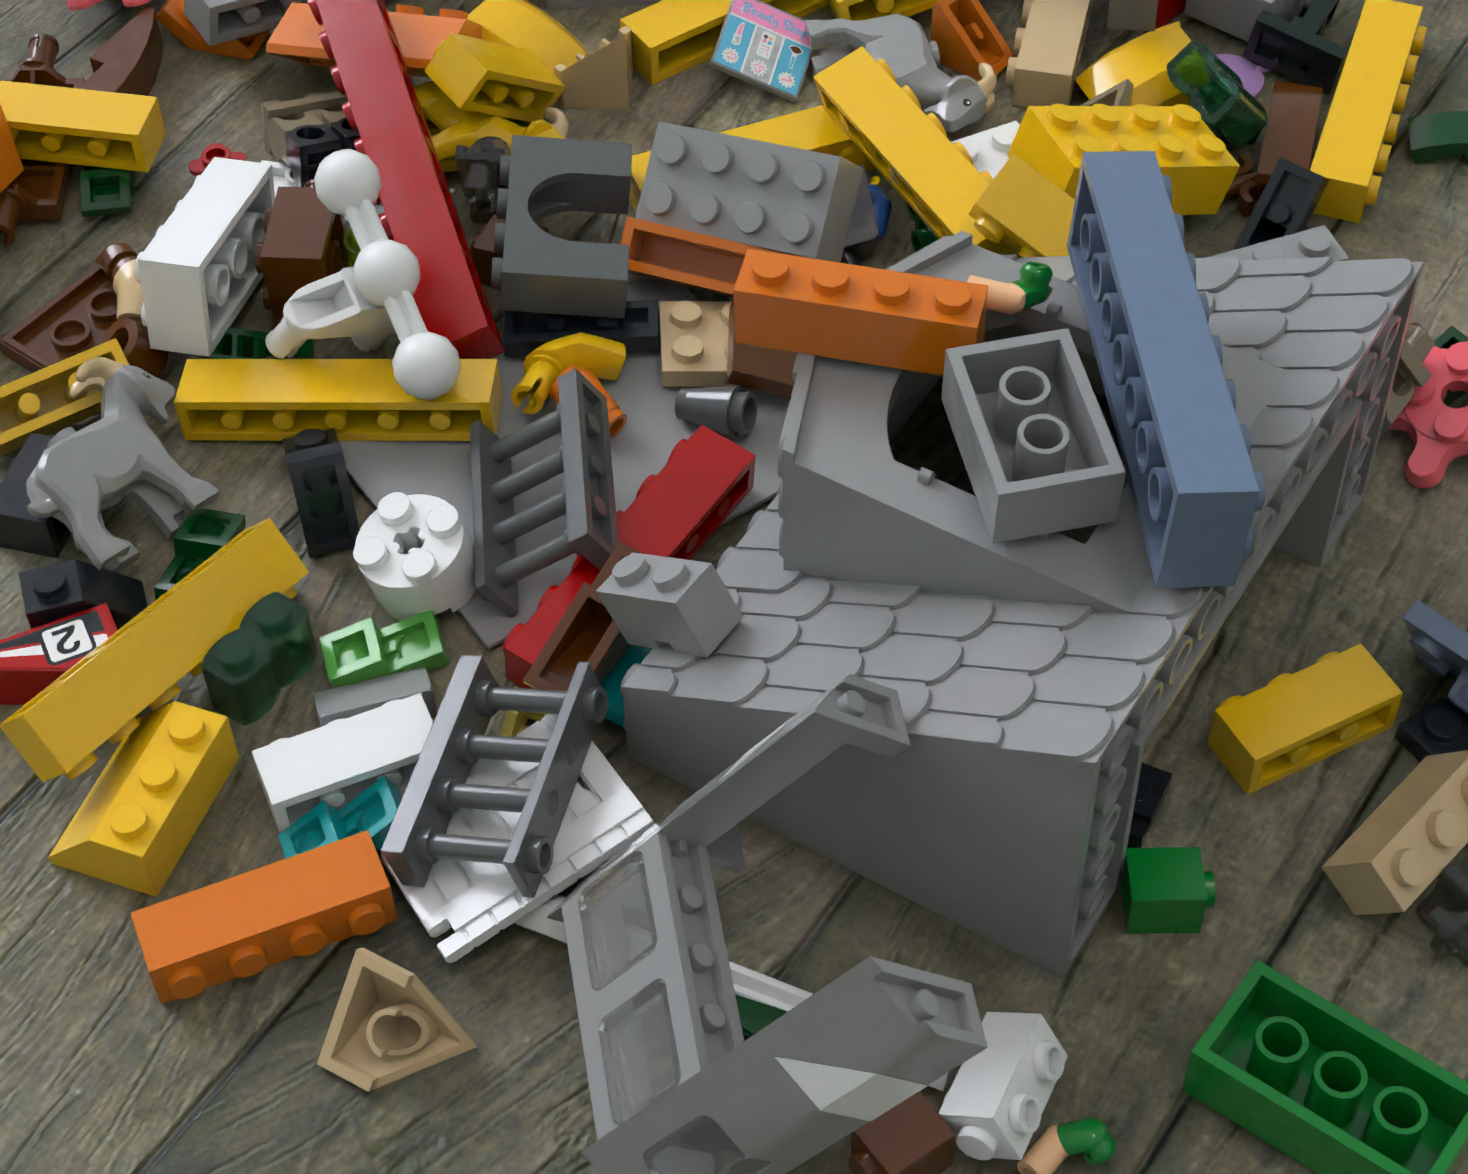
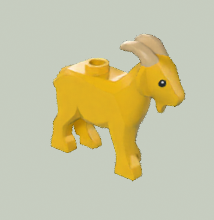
(455, 126)

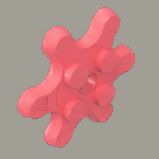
(1436, 429)

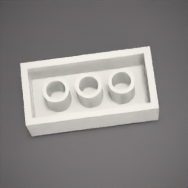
(203, 257)

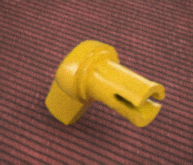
(549, 360)

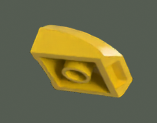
(529, 28)
(1144, 64)

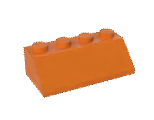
(417, 34)

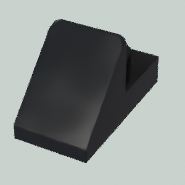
(1284, 204)

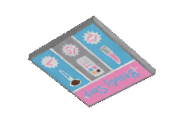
(763, 48)

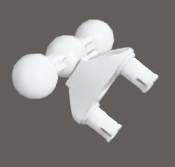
(373, 294)

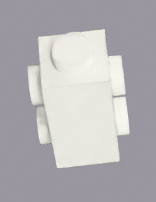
(1005, 1087)

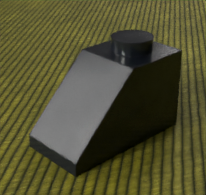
(76, 586)

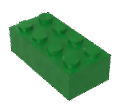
(1326, 1084)

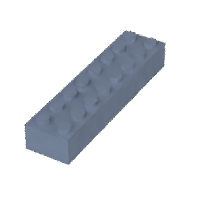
(1162, 373)

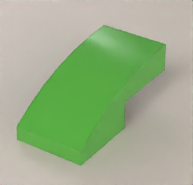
(370, 652)

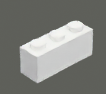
(342, 758)

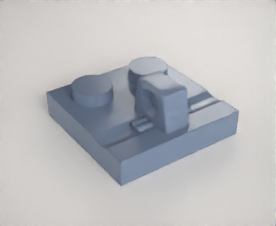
(1440, 648)

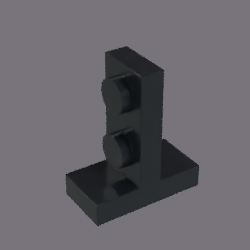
(1298, 46)
(322, 490)

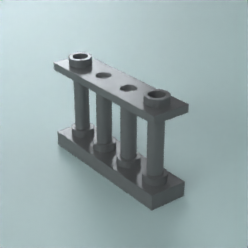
(584, 496)
(458, 742)

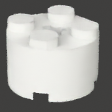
(416, 555)

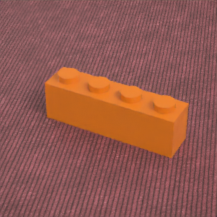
(855, 311)
(264, 917)

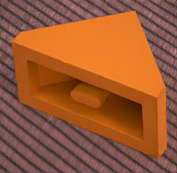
(967, 37)

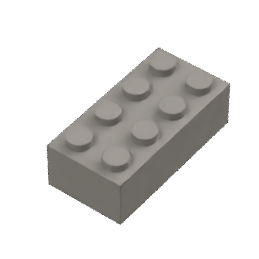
(750, 191)

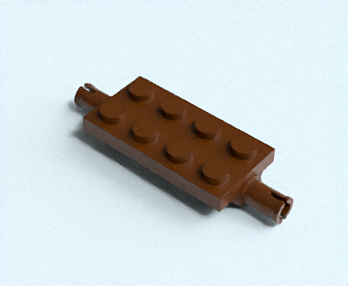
(43, 185)

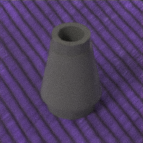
(721, 408)

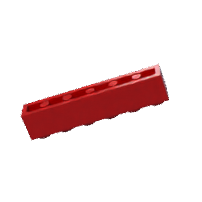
(667, 519)

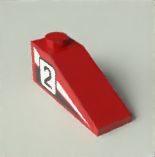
(46, 652)

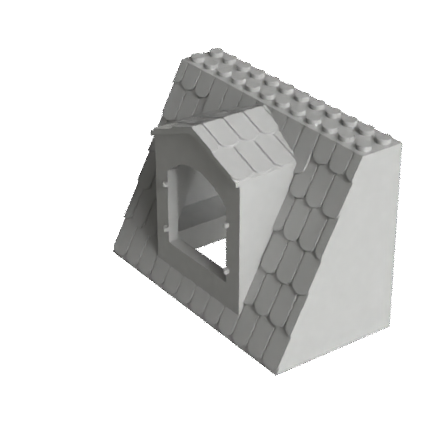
(1017, 660)

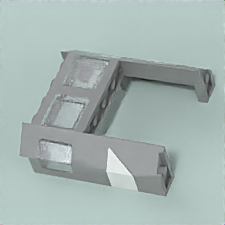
(660, 1003)

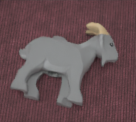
(912, 61)
(114, 460)

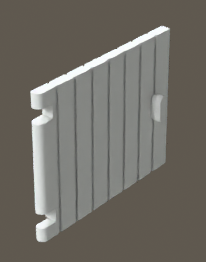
(482, 896)

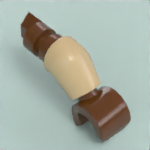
(119, 265)

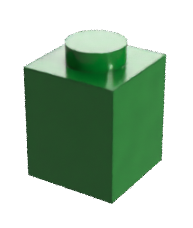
(1165, 890)

